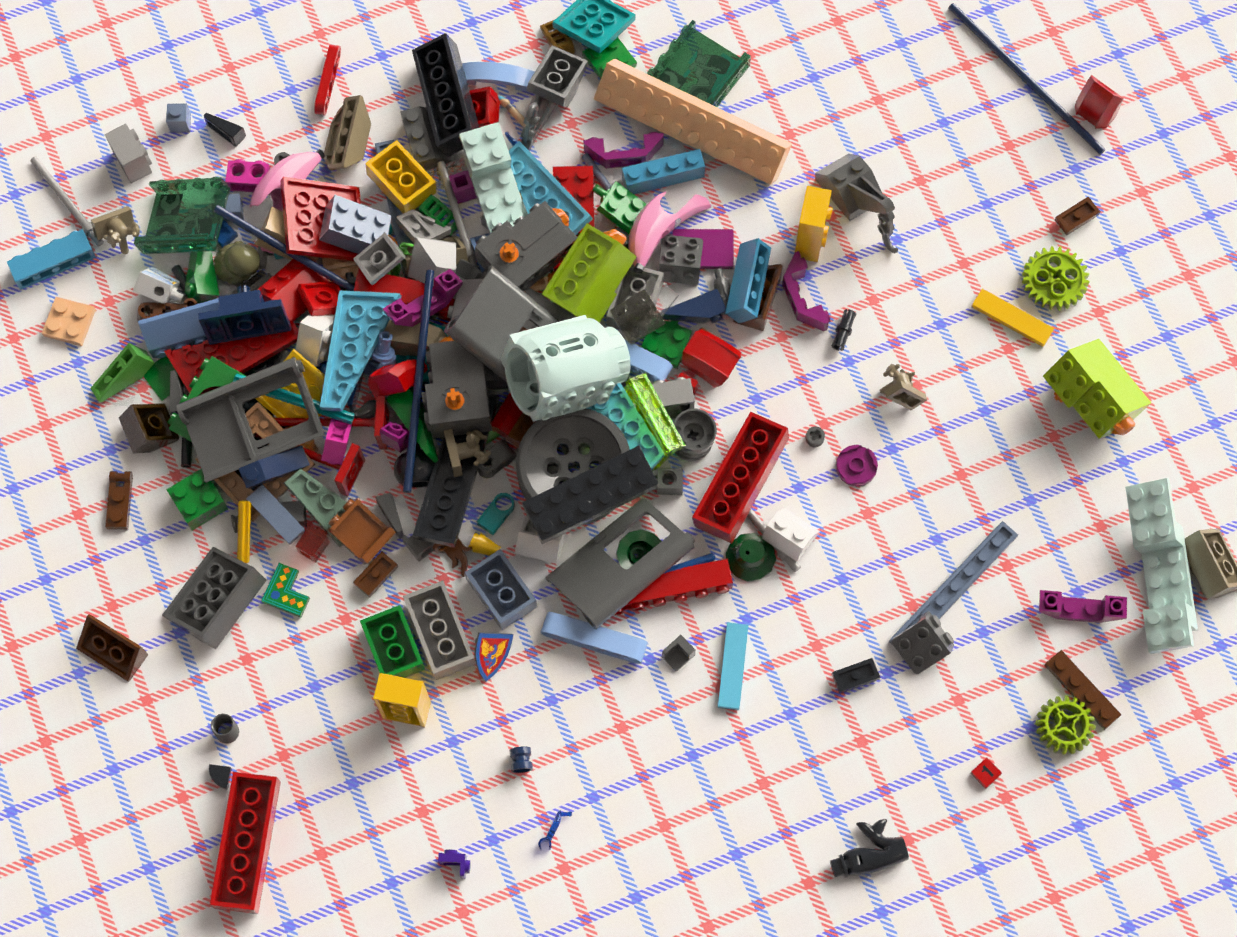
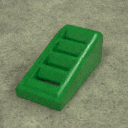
(438, 205)

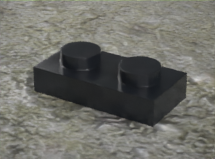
(855, 675)

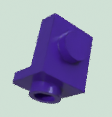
(453, 858)

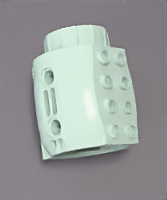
(564, 366)

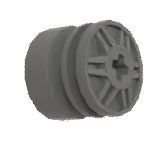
(699, 425)

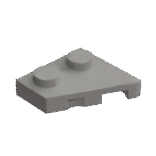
(416, 224)

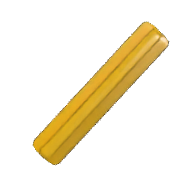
(243, 539)

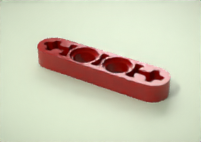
(327, 79)

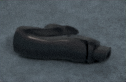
(866, 860)

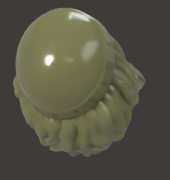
(236, 263)

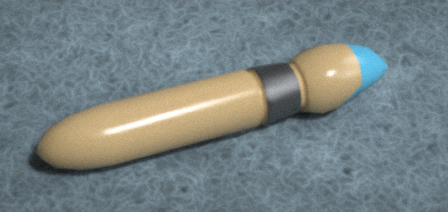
(512, 110)

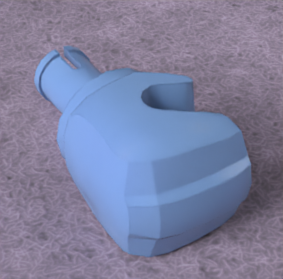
(382, 354)

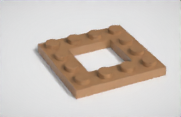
(233, 484)

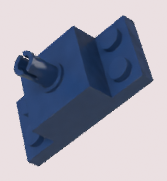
(244, 317)

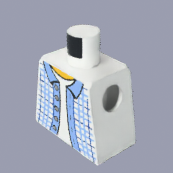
(158, 286)

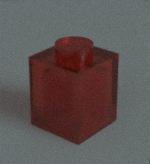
(313, 543)

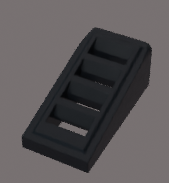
(229, 131)

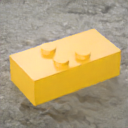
(812, 228)
(402, 699)

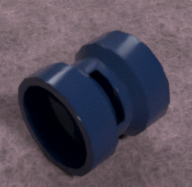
(521, 760)

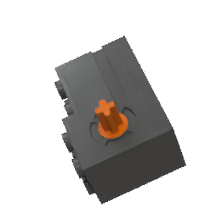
(529, 247)
(456, 391)

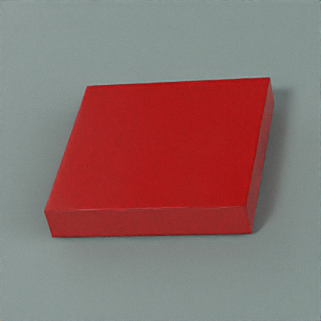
(319, 297)

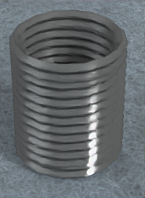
(219, 720)

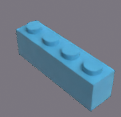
(664, 172)
(51, 259)
(748, 280)

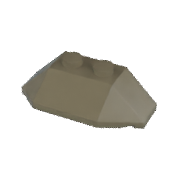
(348, 134)

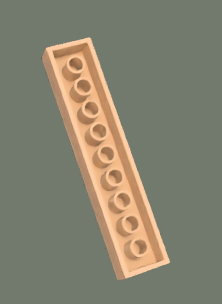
(692, 121)

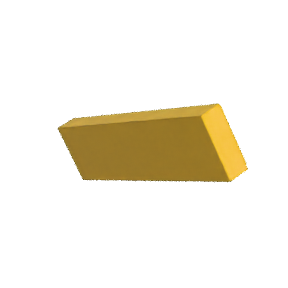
(1012, 317)

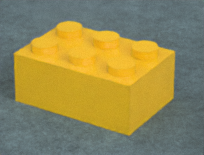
(400, 177)

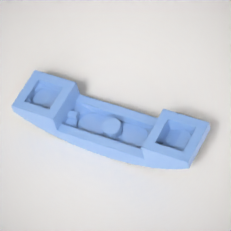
(497, 74)

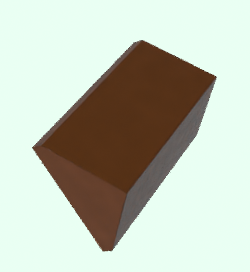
(770, 288)
(110, 648)

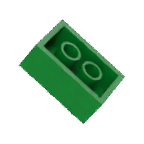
(392, 643)

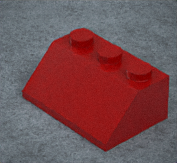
(284, 287)

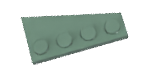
(316, 499)

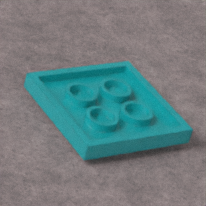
(594, 22)

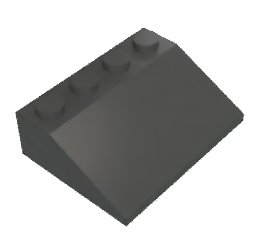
(214, 597)

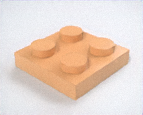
(68, 321)

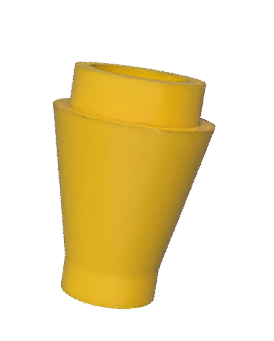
(483, 545)

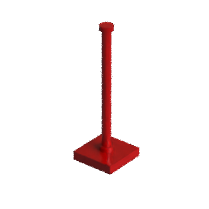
(379, 420)
(347, 471)

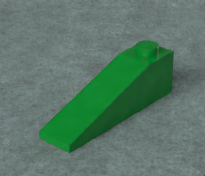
(201, 277)
(402, 406)

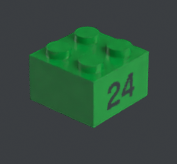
(197, 500)

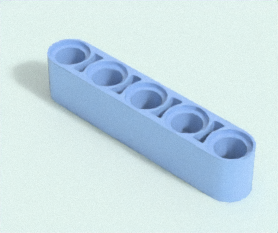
(648, 362)
(598, 640)

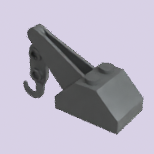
(553, 80)
(858, 191)

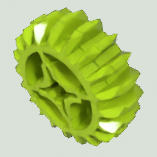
(1068, 732)

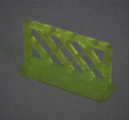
(654, 415)

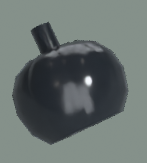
(422, 468)

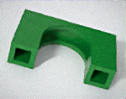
(214, 374)

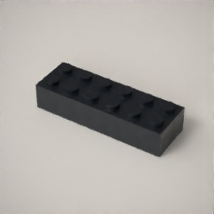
(445, 92)
(590, 494)

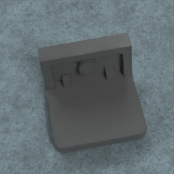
(681, 259)
(924, 643)

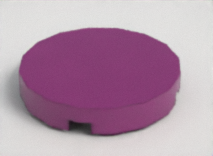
(856, 465)

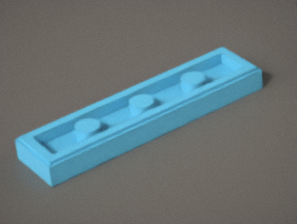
(733, 666)

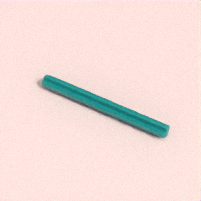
(296, 399)

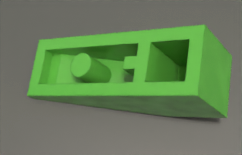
(122, 372)

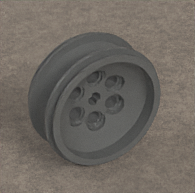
(570, 430)

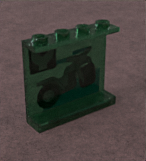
(700, 66)
(184, 216)

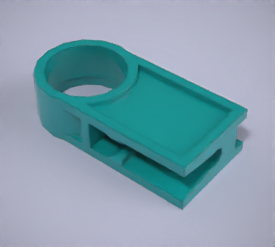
(493, 517)

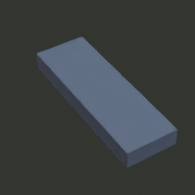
(276, 514)

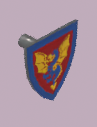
(491, 652)

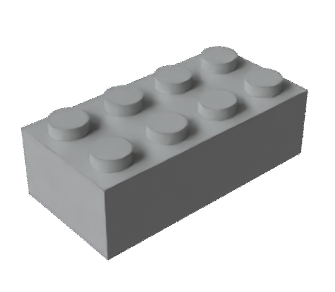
(439, 630)

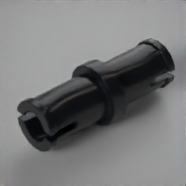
(843, 330)

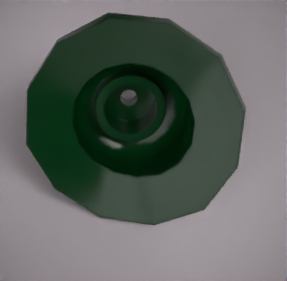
(635, 542)
(756, 563)

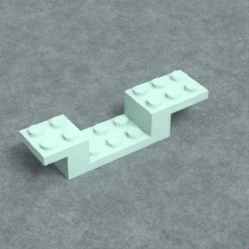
(492, 176)
(1165, 566)

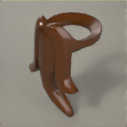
(455, 553)

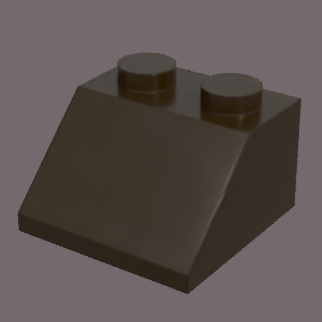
(147, 427)

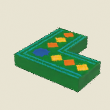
(280, 594)

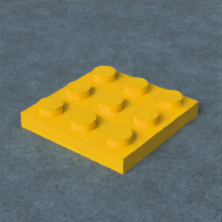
(314, 380)

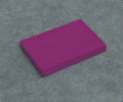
(717, 246)

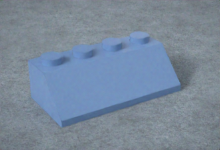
(175, 328)

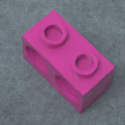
(247, 181)
(336, 442)

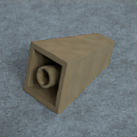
(406, 338)

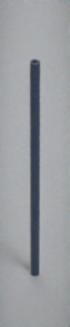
(1027, 79)
(282, 247)
(418, 382)

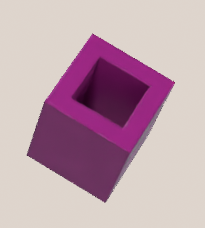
(462, 187)

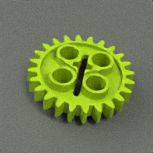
(1066, 266)

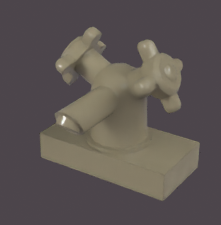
(116, 227)
(901, 388)
(465, 450)

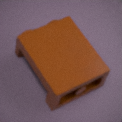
(360, 530)

